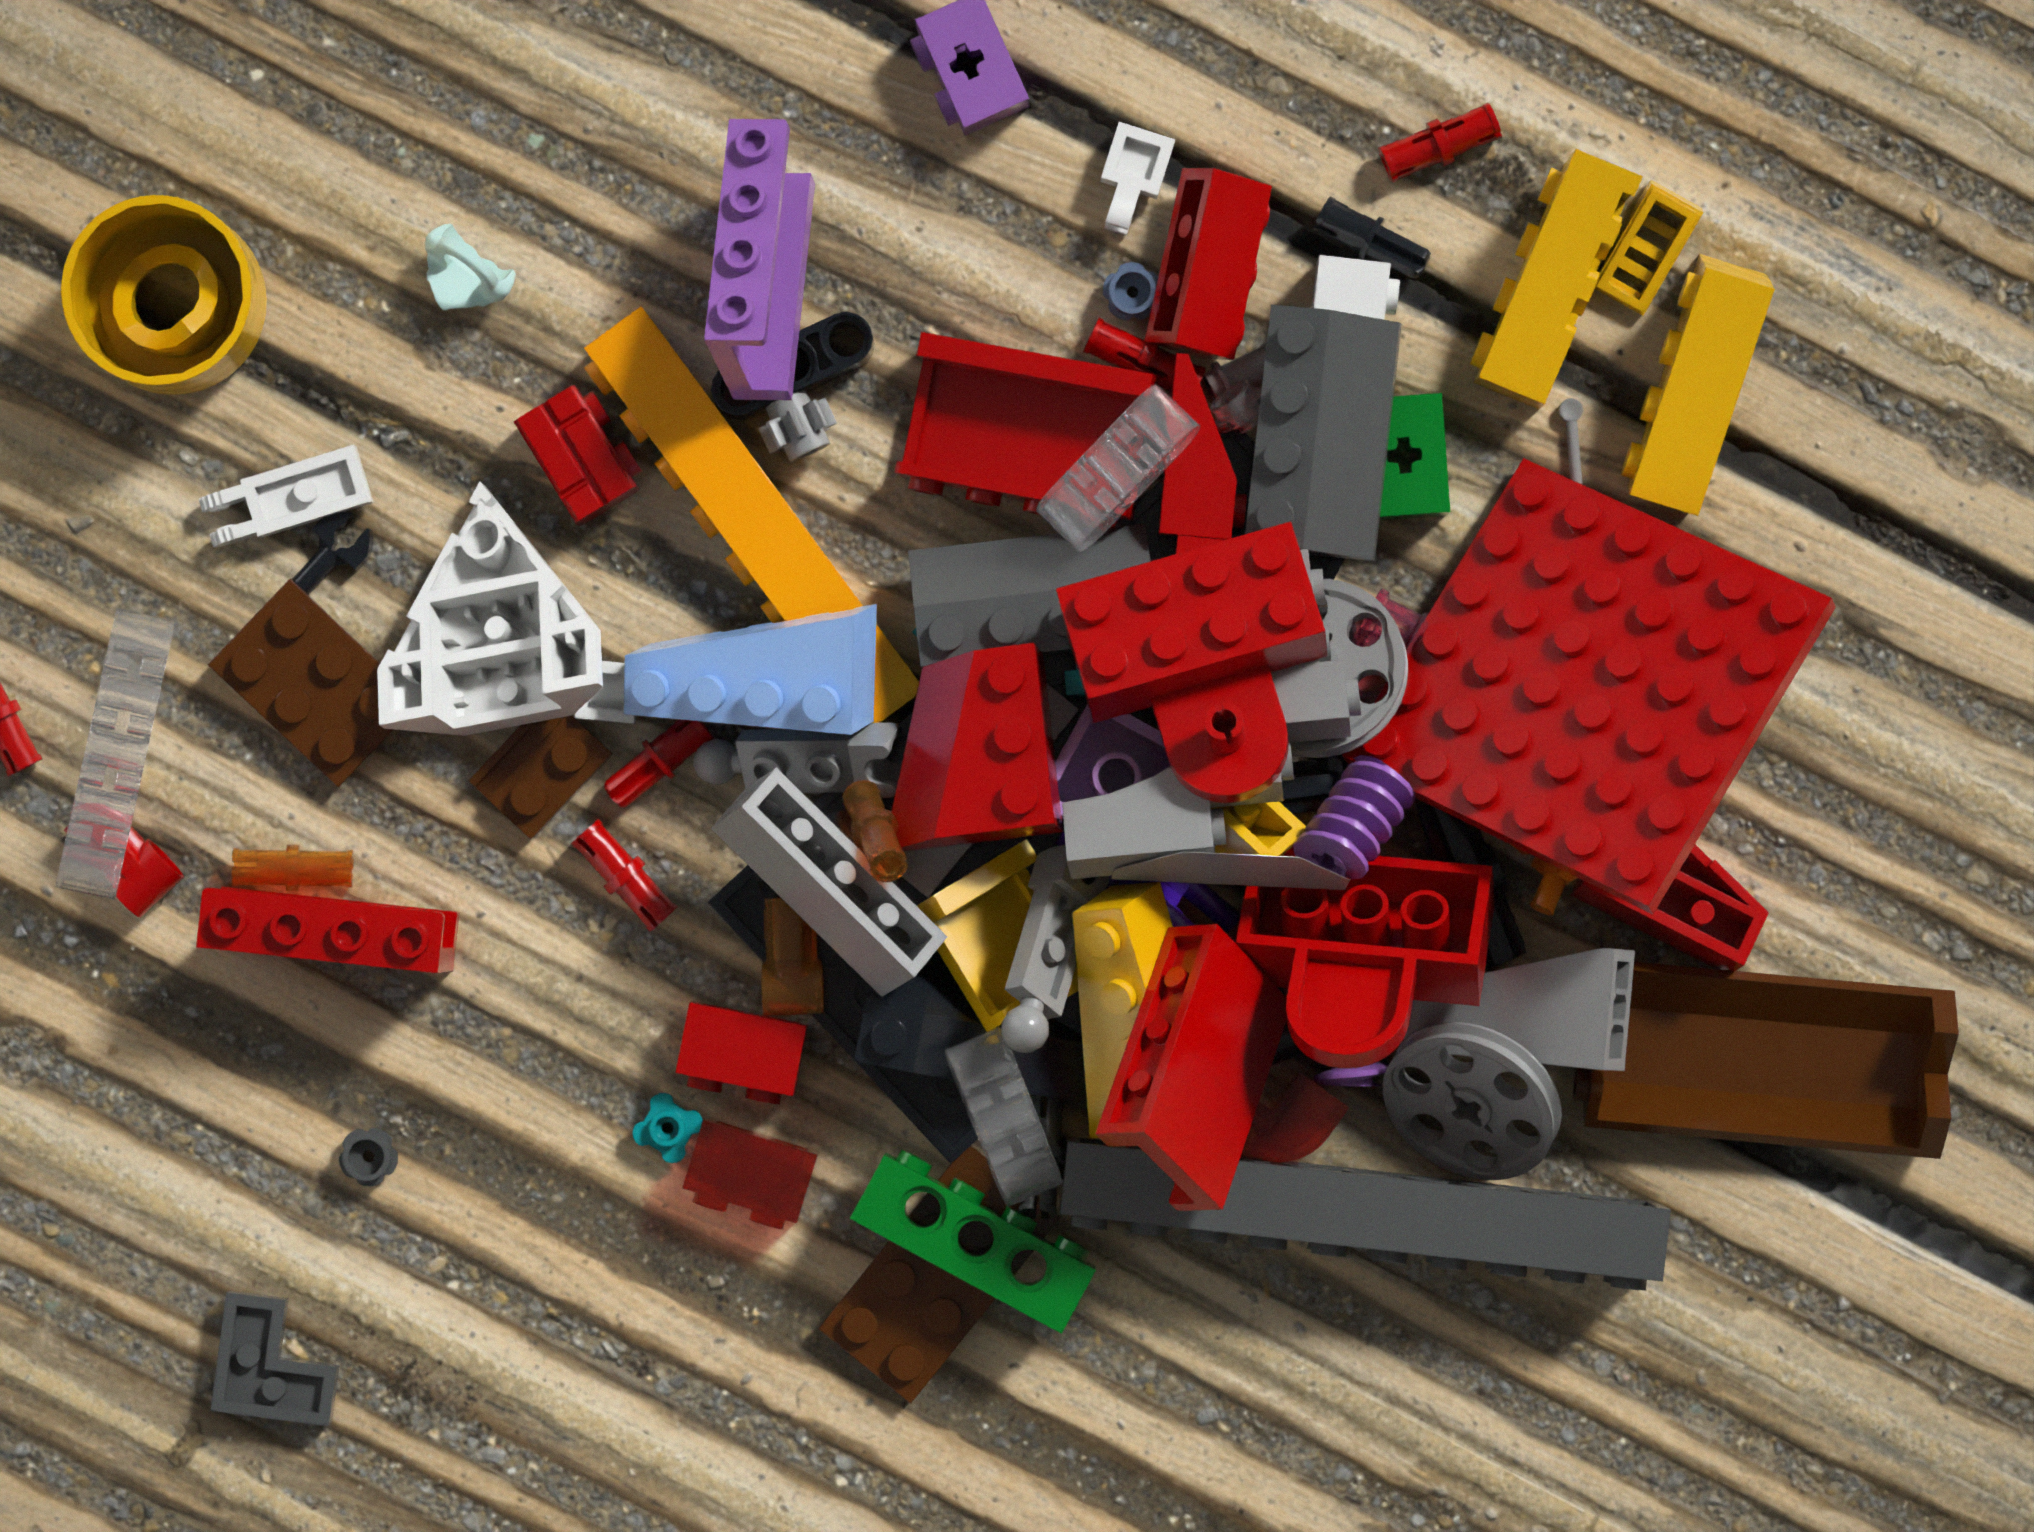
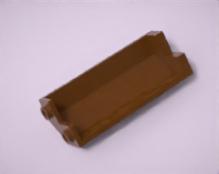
(1780, 1062)

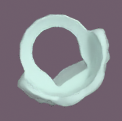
(460, 275)

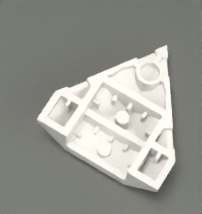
(489, 637)

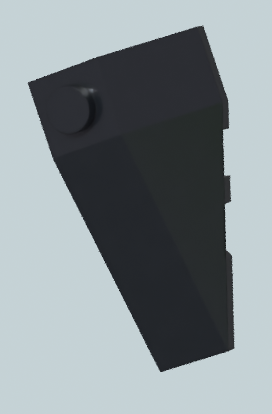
(931, 1014)

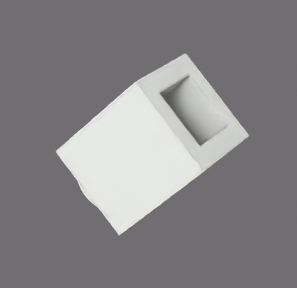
(1355, 287)

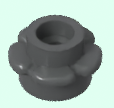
(352, 1158)

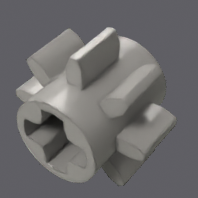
(797, 426)

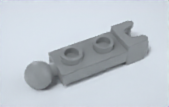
(807, 758)
(1046, 950)

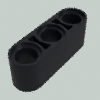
(824, 362)

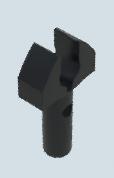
(327, 558)

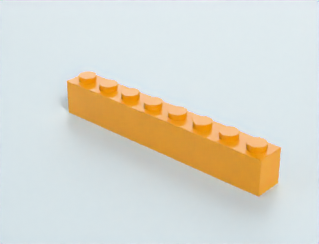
(730, 489)

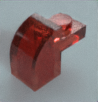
(1295, 1123)

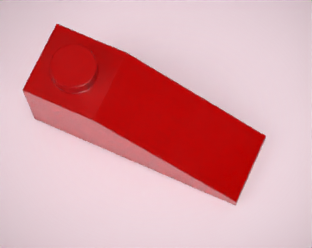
(1200, 482)

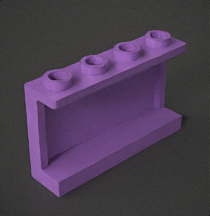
(759, 262)

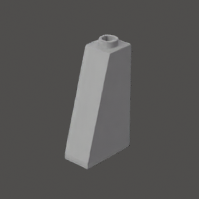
(1556, 1008)

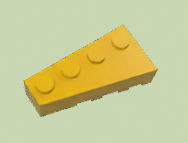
(1554, 278)
(1115, 956)

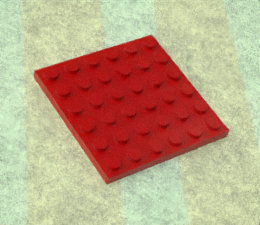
(1594, 683)

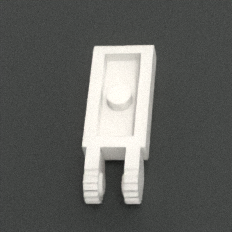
(292, 495)

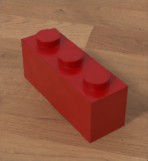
(1208, 263)

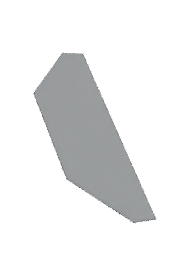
(1233, 870)

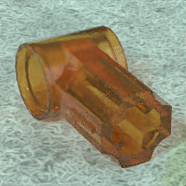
(792, 972)

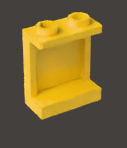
(983, 928)

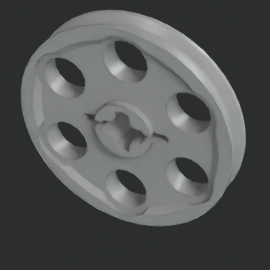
(1384, 658)
(1472, 1101)

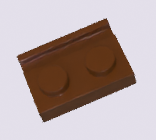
(540, 771)

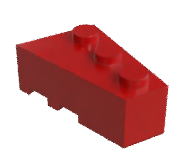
(1700, 914)

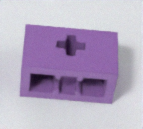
(969, 29)

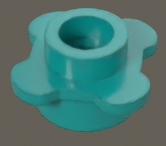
(651, 1133)

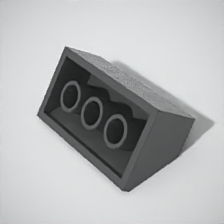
(1324, 429)
(1007, 589)

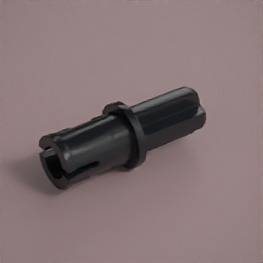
(1371, 238)

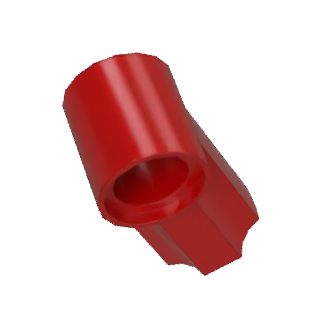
(145, 875)

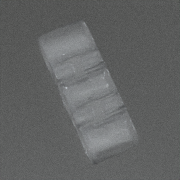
(1118, 468)
(1003, 1117)

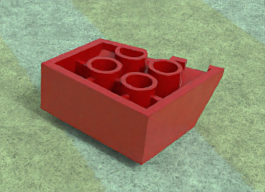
(979, 752)

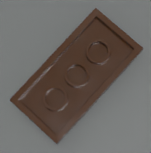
(910, 1313)

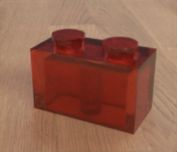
(750, 1172)

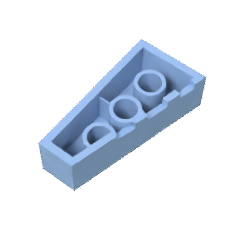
(771, 675)

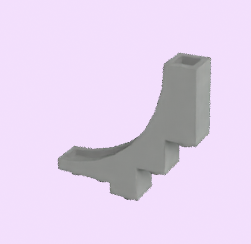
(1165, 817)

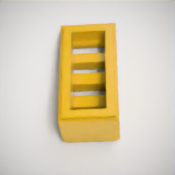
(1671, 202)

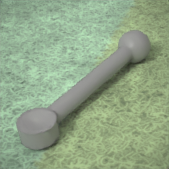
(1570, 412)

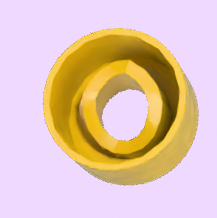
(117, 255)

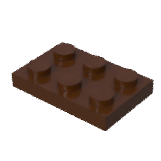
(307, 681)

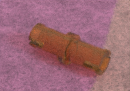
(874, 831)
(292, 867)

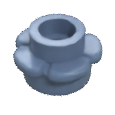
(1115, 290)

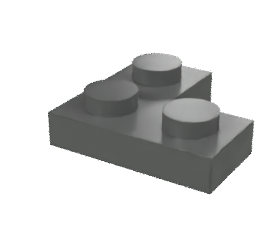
(255, 1377)

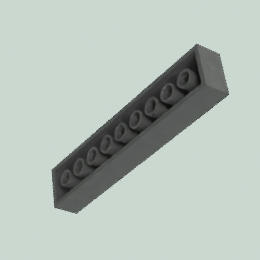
(1381, 1213)

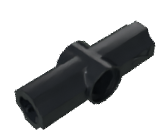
(1463, 843)

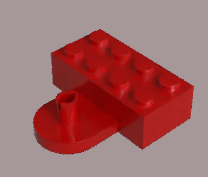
(1200, 649)
(1370, 951)

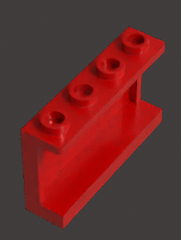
(1007, 419)
(328, 929)
(1196, 1064)

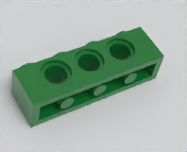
(1047, 1300)

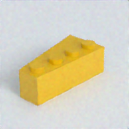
(1698, 385)

